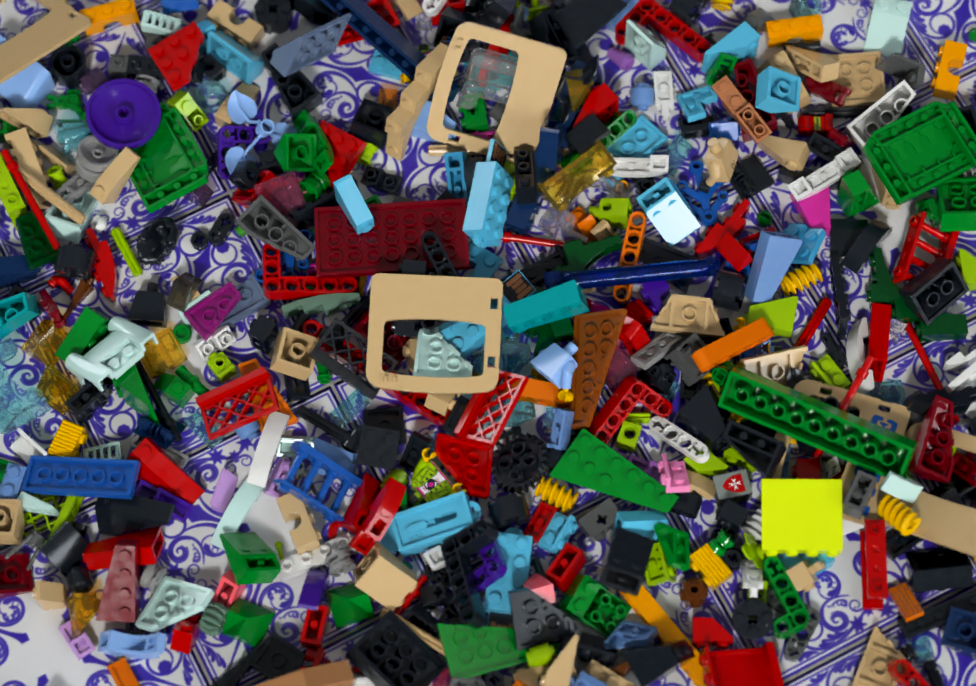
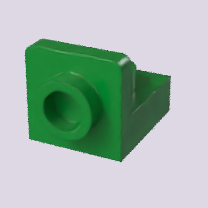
(930, 208)

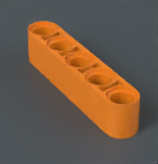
(629, 248)
(732, 345)
(539, 393)

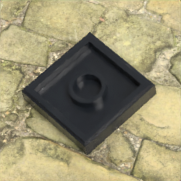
(387, 418)

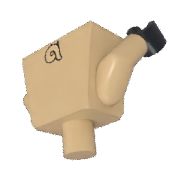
(720, 162)

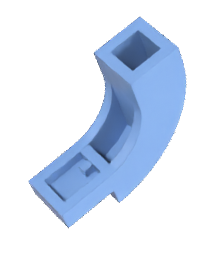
(132, 646)

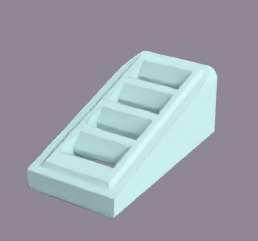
(154, 16)
(109, 447)
(35, 505)

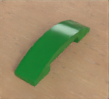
(306, 124)

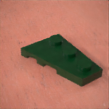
(34, 241)

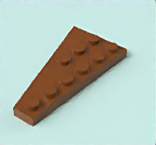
(596, 340)

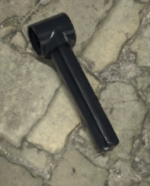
(349, 320)
(347, 438)

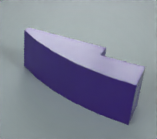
(182, 508)
(313, 589)

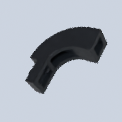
(865, 245)

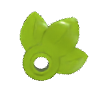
(753, 550)

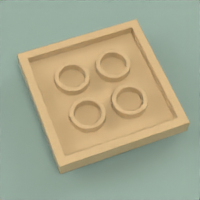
(860, 76)

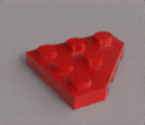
(178, 55)
(345, 151)
(466, 462)

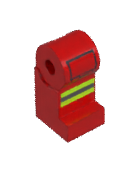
(819, 124)

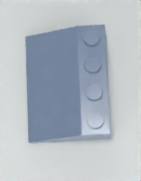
(309, 47)

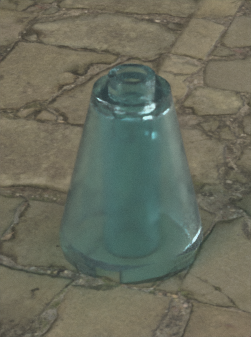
(70, 133)

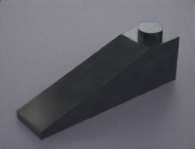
(124, 515)

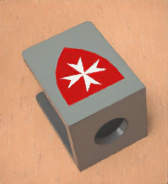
(732, 486)

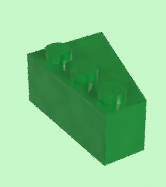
(855, 194)
(85, 333)

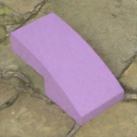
(81, 645)

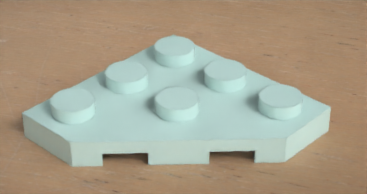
(438, 358)
(172, 603)

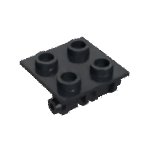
(750, 177)

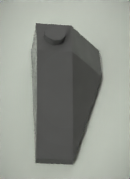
(271, 227)

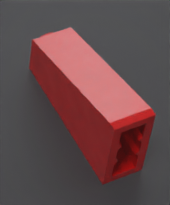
(878, 338)
(99, 553)

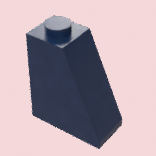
(549, 144)
(15, 271)

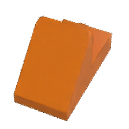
(584, 223)

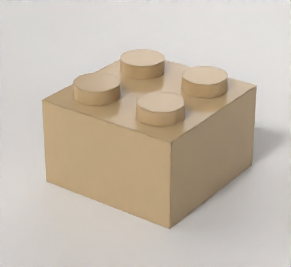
(292, 353)

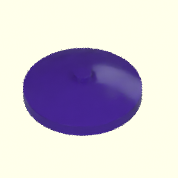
(123, 114)

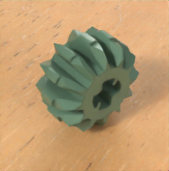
(213, 619)

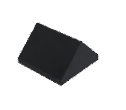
(585, 134)

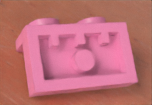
(673, 475)

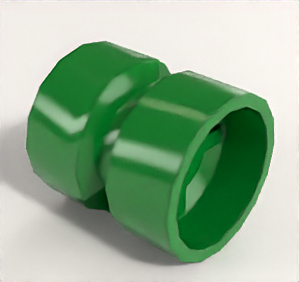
(314, 186)

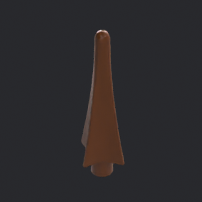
(81, 293)

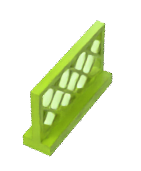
(68, 513)

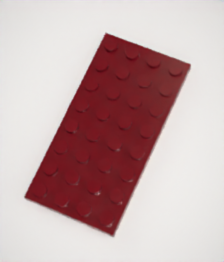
(392, 239)

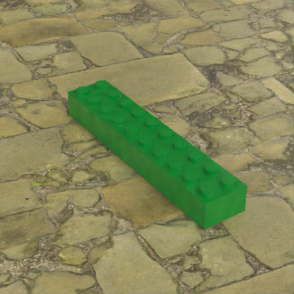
(816, 423)

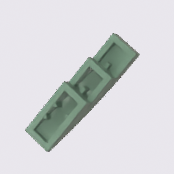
(329, 303)

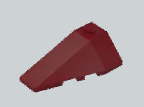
(934, 448)

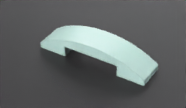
(236, 511)

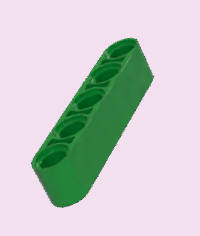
(620, 128)

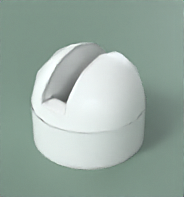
(98, 223)

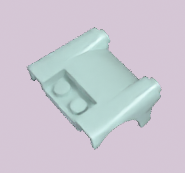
(112, 354)

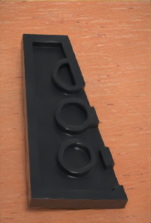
(304, 218)

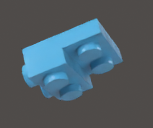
(811, 243)

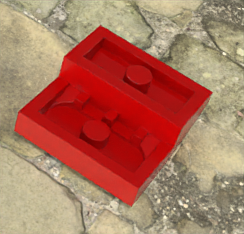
(540, 521)

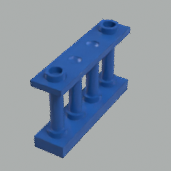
(333, 471)

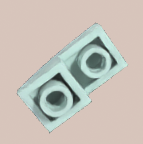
(901, 487)

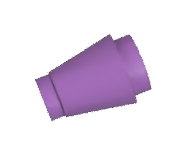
(621, 59)

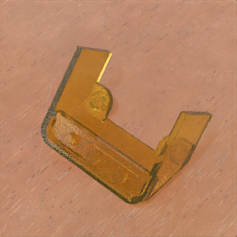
(577, 177)

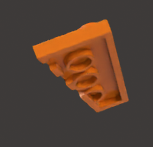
(251, 365)

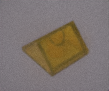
(45, 342)
(57, 388)

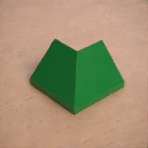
(297, 152)
(349, 605)
(247, 622)

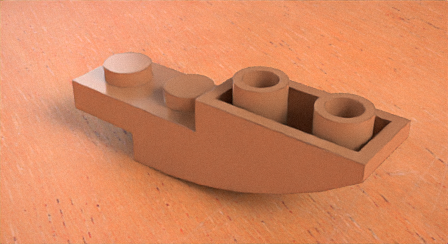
(740, 110)

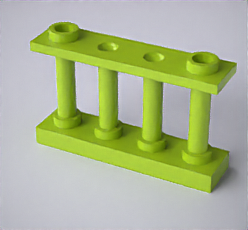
(10, 195)

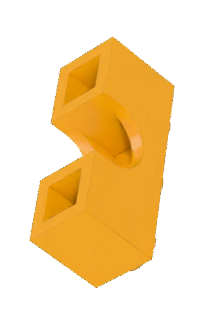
(115, 11)
(806, 27)
(945, 83)

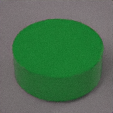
(182, 333)

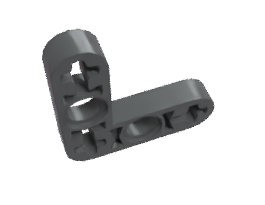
(810, 629)

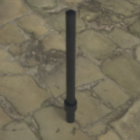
(169, 422)

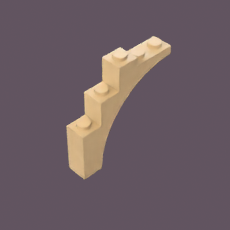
(412, 100)

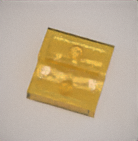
(164, 355)

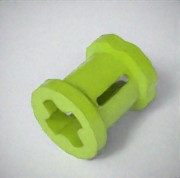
(367, 154)
(57, 176)

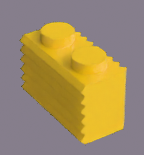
(68, 440)
(710, 567)

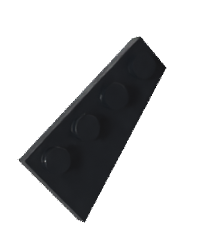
(657, 252)
(840, 299)

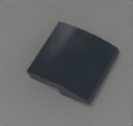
(844, 234)
(64, 548)

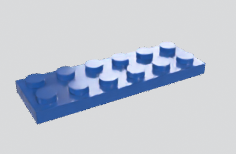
(81, 477)

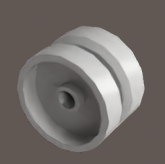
(93, 158)

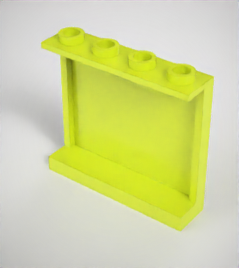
(802, 517)

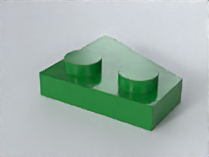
(674, 546)

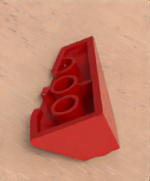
(384, 9)
(163, 472)

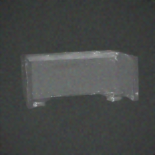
(561, 224)

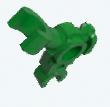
(70, 101)

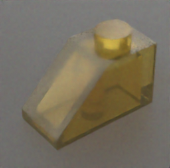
(577, 90)
(82, 610)

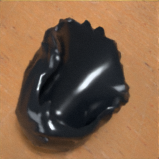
(157, 241)

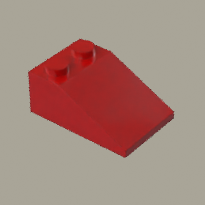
(601, 103)

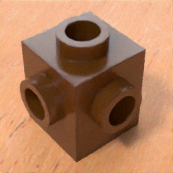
(691, 599)

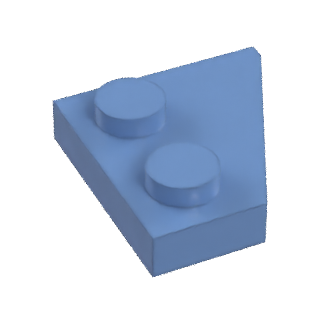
(338, 455)
(631, 634)

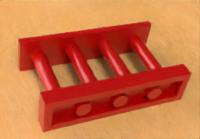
(945, 249)
(873, 565)

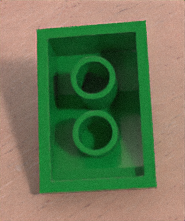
(133, 390)

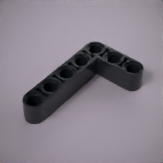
(439, 268)
(460, 572)

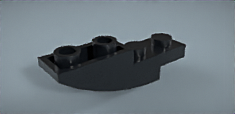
(962, 400)

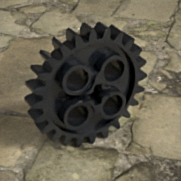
(524, 466)

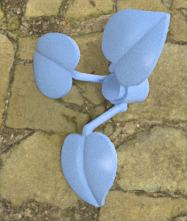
(242, 109)

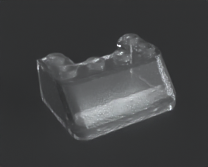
(487, 77)

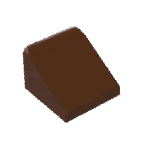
(621, 669)

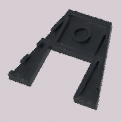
(272, 658)

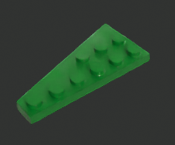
(602, 469)
(481, 650)

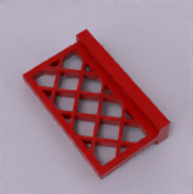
(234, 391)
(481, 402)

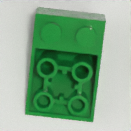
(250, 558)
(593, 606)

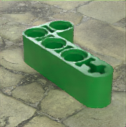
(782, 594)

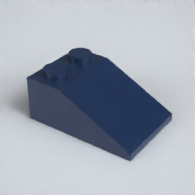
(960, 632)

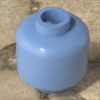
(642, 96)
(248, 431)

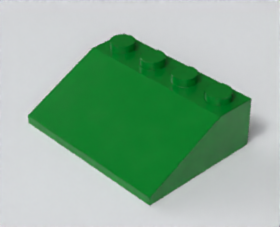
(957, 204)

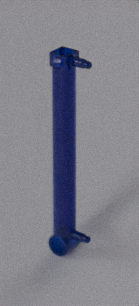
(635, 273)

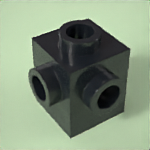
(660, 377)

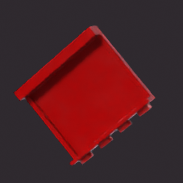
(741, 667)

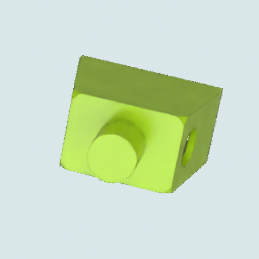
(614, 211)

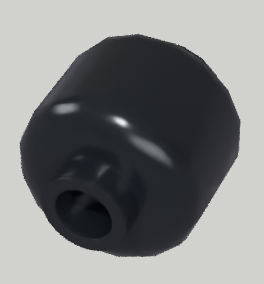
(79, 580)

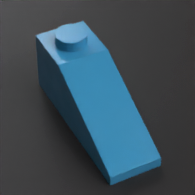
(455, 174)

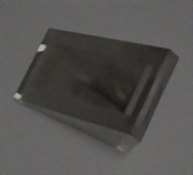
(183, 291)

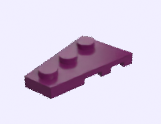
(212, 310)

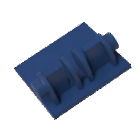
(157, 433)

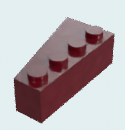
(746, 84)

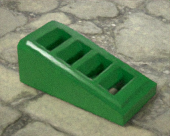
(710, 78)

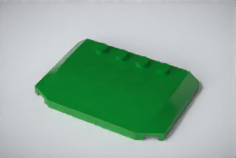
(922, 150)
(168, 163)

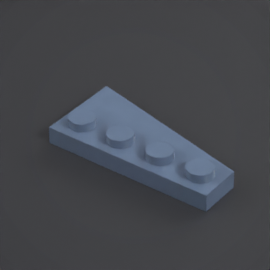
(251, 301)

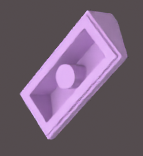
(279, 472)
(223, 491)

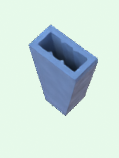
(770, 263)

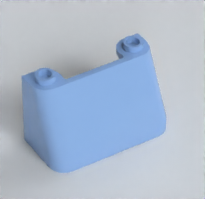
(27, 87)

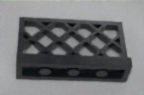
(339, 369)

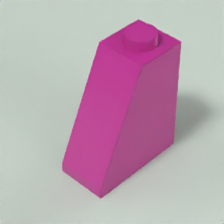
(815, 210)

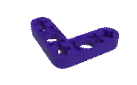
(230, 142)
(489, 567)

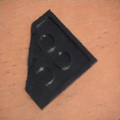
(536, 620)

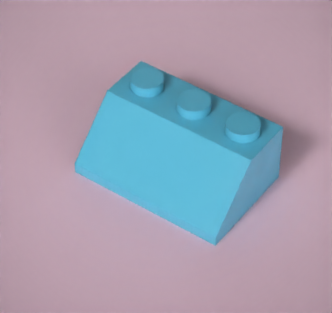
(234, 57)

